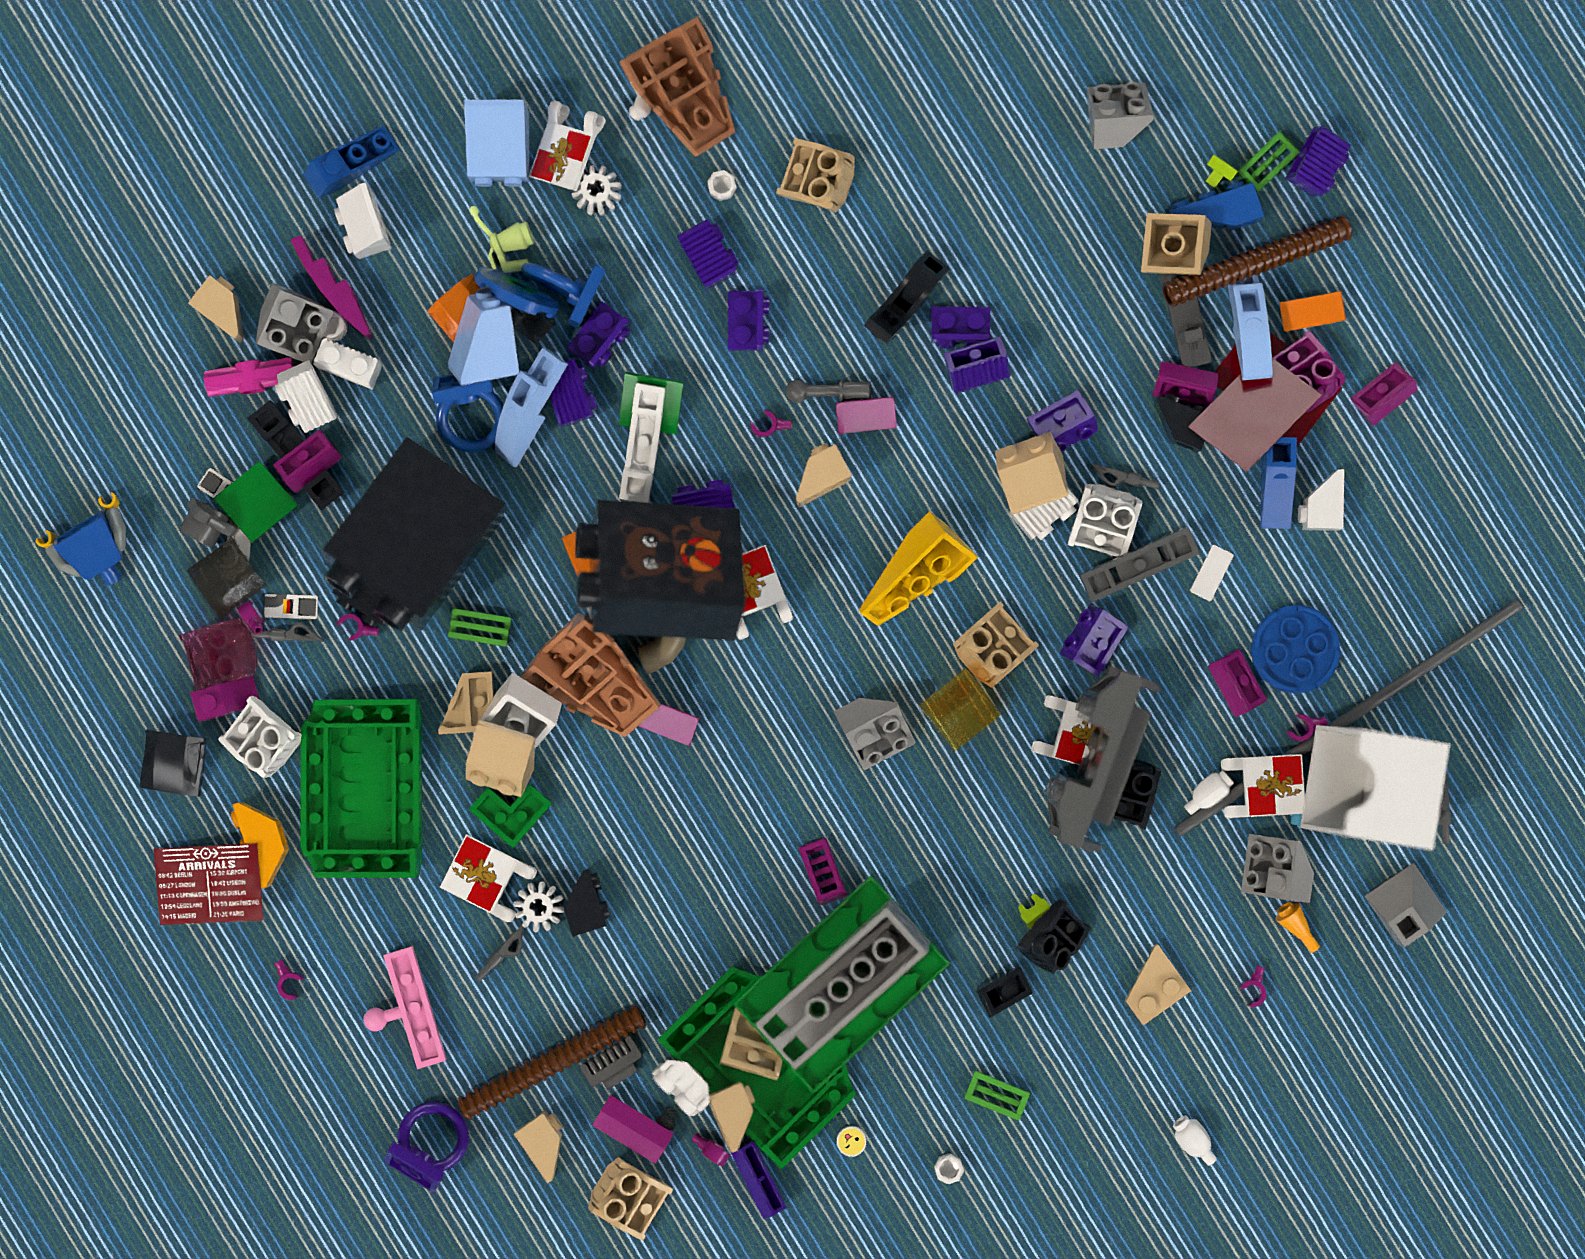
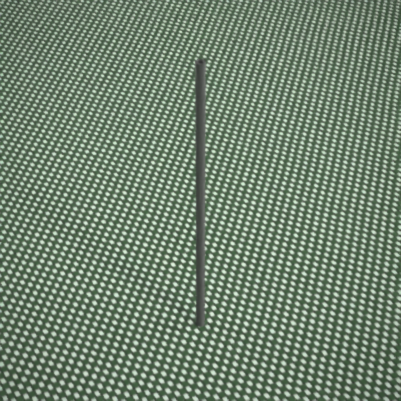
(1369, 704)

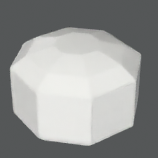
(722, 185)
(948, 1168)

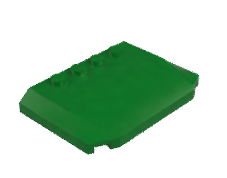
(362, 788)
(784, 1109)

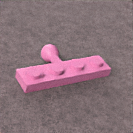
(412, 1007)

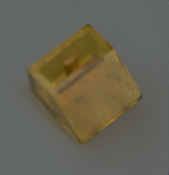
(959, 709)

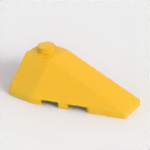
(921, 562)

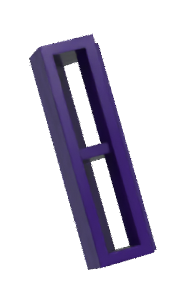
(753, 1181)

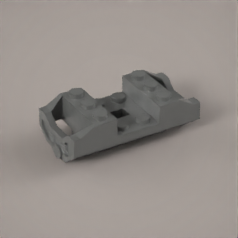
(1106, 769)

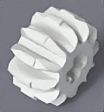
(601, 199)
(531, 913)

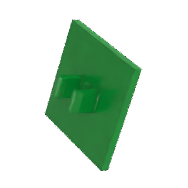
(672, 400)
(255, 502)

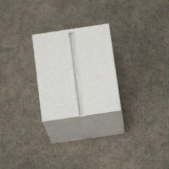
(1375, 786)

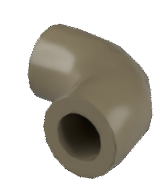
(660, 652)

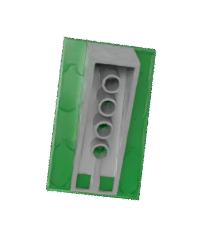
(841, 983)

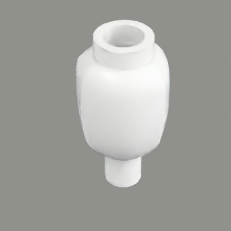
(1210, 792)
(1194, 1139)

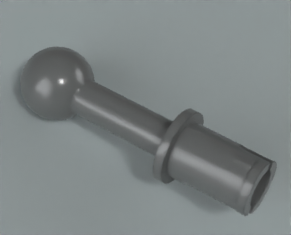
(798, 390)

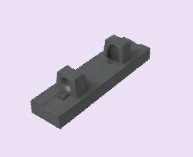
(1188, 330)
(1139, 564)

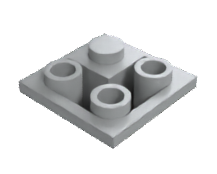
(1117, 113)
(292, 323)
(874, 730)
(1277, 869)
(1406, 905)

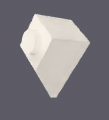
(1325, 505)

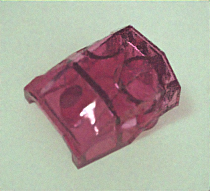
(220, 653)

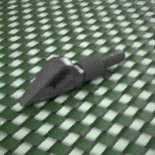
(1122, 476)
(290, 634)
(1444, 817)
(504, 951)

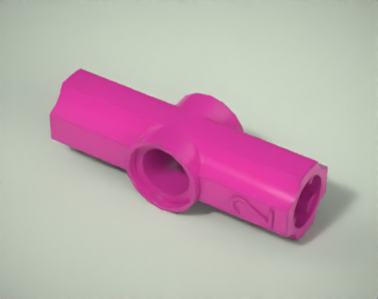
(245, 377)

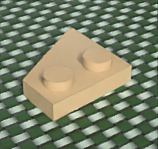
(469, 703)
(1156, 987)
(748, 1050)

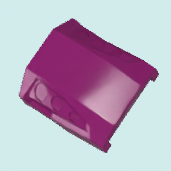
(1313, 365)

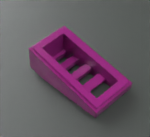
(831, 896)

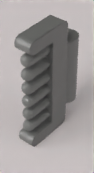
(616, 1071)

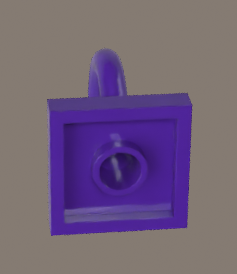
(415, 1162)

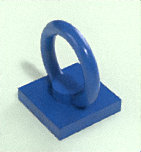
(578, 292)
(447, 391)

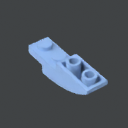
(1251, 328)
(522, 408)

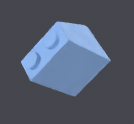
(497, 142)
(484, 340)

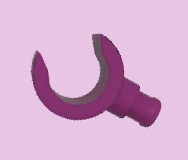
(777, 424)
(251, 617)
(363, 629)
(1311, 726)
(285, 973)
(1256, 979)
(711, 1150)

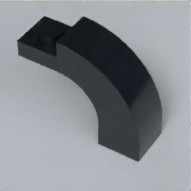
(907, 297)

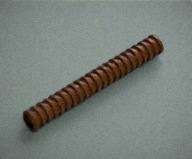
(1258, 260)
(551, 1062)

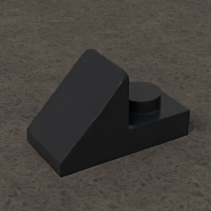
(1003, 991)

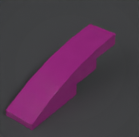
(338, 294)

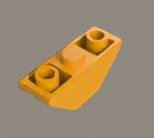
(267, 834)

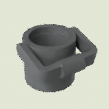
(206, 523)

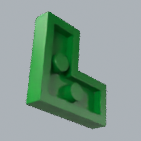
(511, 821)

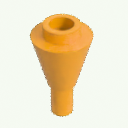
(1293, 919)

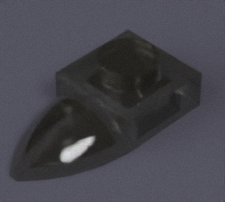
(530, 325)

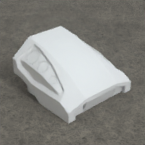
(1105, 520)
(260, 739)
(684, 1083)

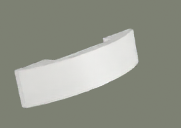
(642, 442)

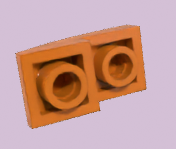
(1312, 311)

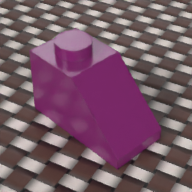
(223, 699)

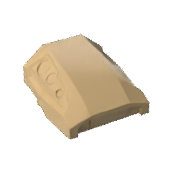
(818, 175)
(993, 646)
(628, 1197)

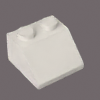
(362, 221)
(523, 709)

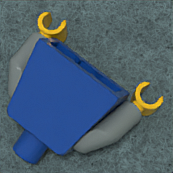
(91, 545)

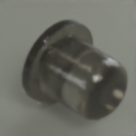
(667, 1118)

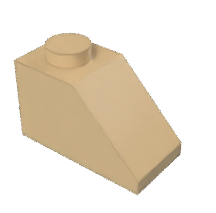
(219, 305)
(732, 1112)
(542, 1142)

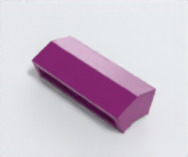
(632, 1129)

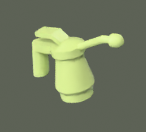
(511, 239)

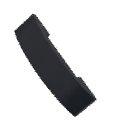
(284, 438)

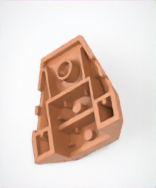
(682, 86)
(592, 677)

